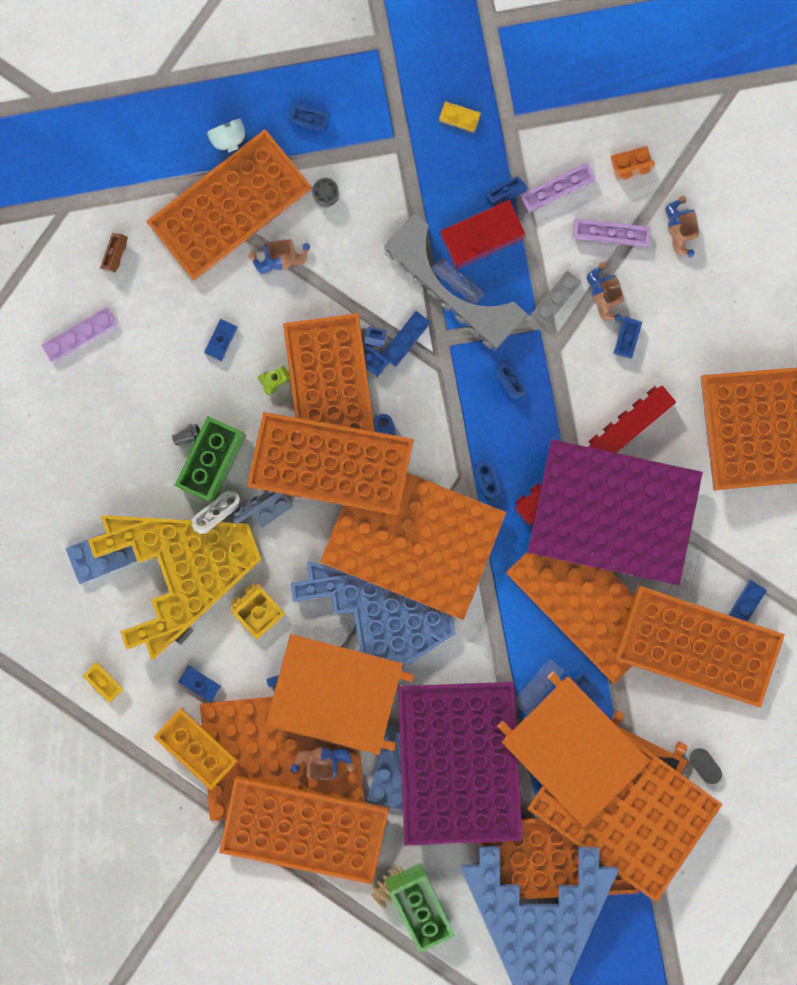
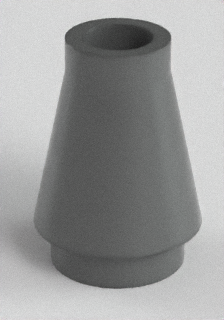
(186, 435)

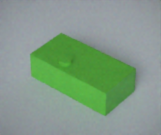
(210, 459)
(420, 907)

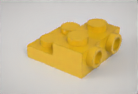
(256, 610)

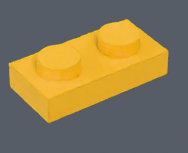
(459, 117)
(103, 682)

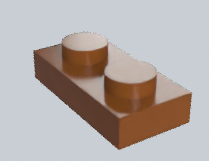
(113, 253)

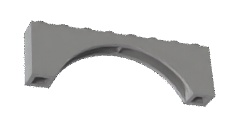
(490, 323)

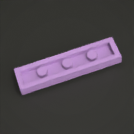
(557, 188)
(611, 232)
(79, 334)

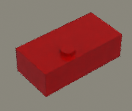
(482, 234)

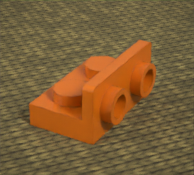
(632, 162)

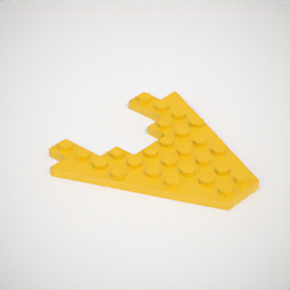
(193, 565)

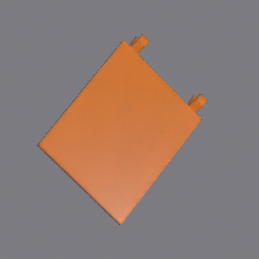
(335, 694)
(574, 750)

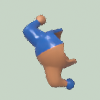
(682, 226)
(279, 256)
(605, 292)
(322, 762)

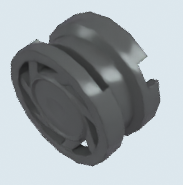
(325, 192)

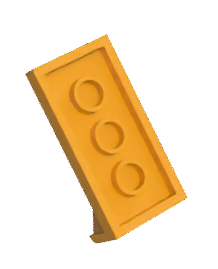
(195, 748)

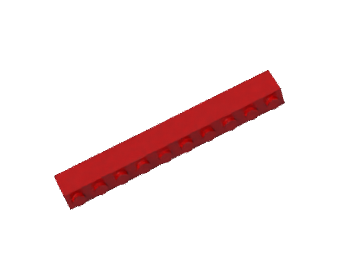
(613, 438)

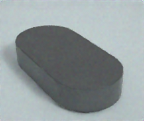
(706, 765)

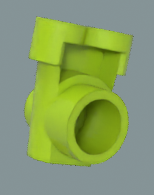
(274, 379)

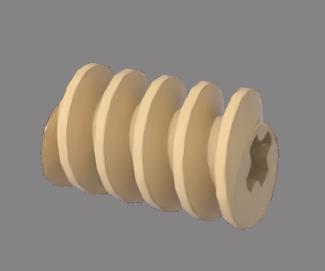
(381, 894)

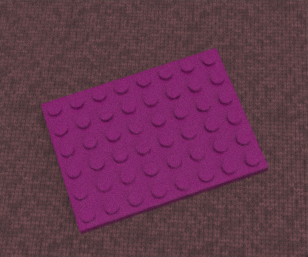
(615, 512)
(454, 767)

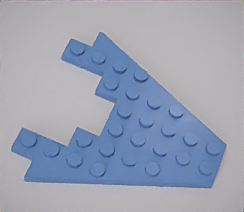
(384, 620)
(539, 940)

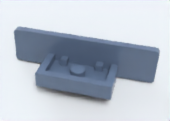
(263, 508)

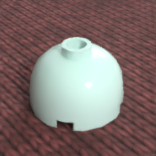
(227, 135)

